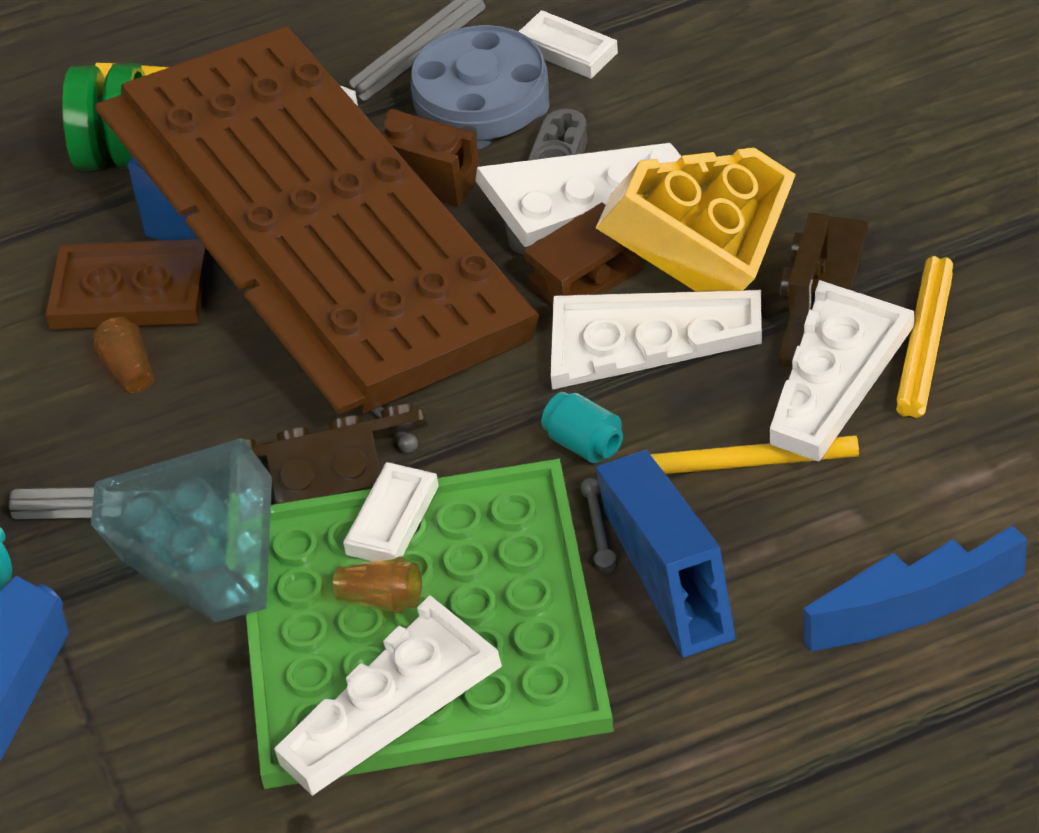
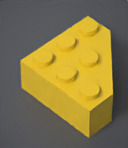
(700, 215)

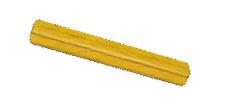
(924, 337)

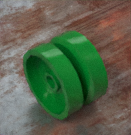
(86, 133)

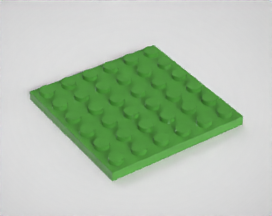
(488, 550)

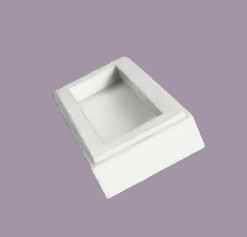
(570, 44)
(391, 513)

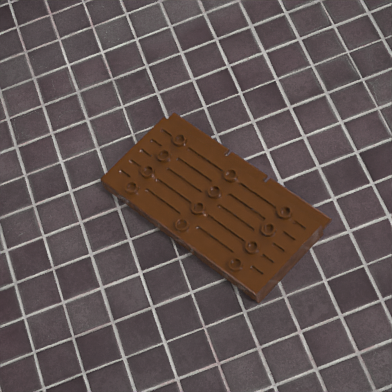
(322, 217)

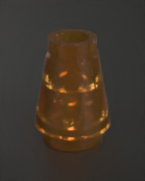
(123, 352)
(381, 584)

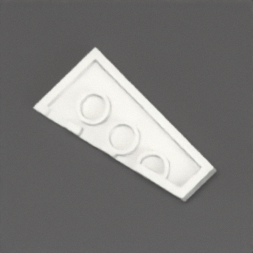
(550, 192)
(636, 332)
(835, 366)
(399, 689)

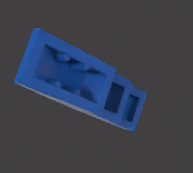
(901, 596)

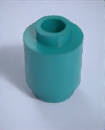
(582, 426)

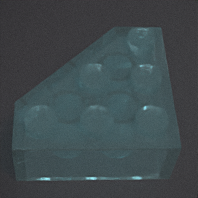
(194, 527)

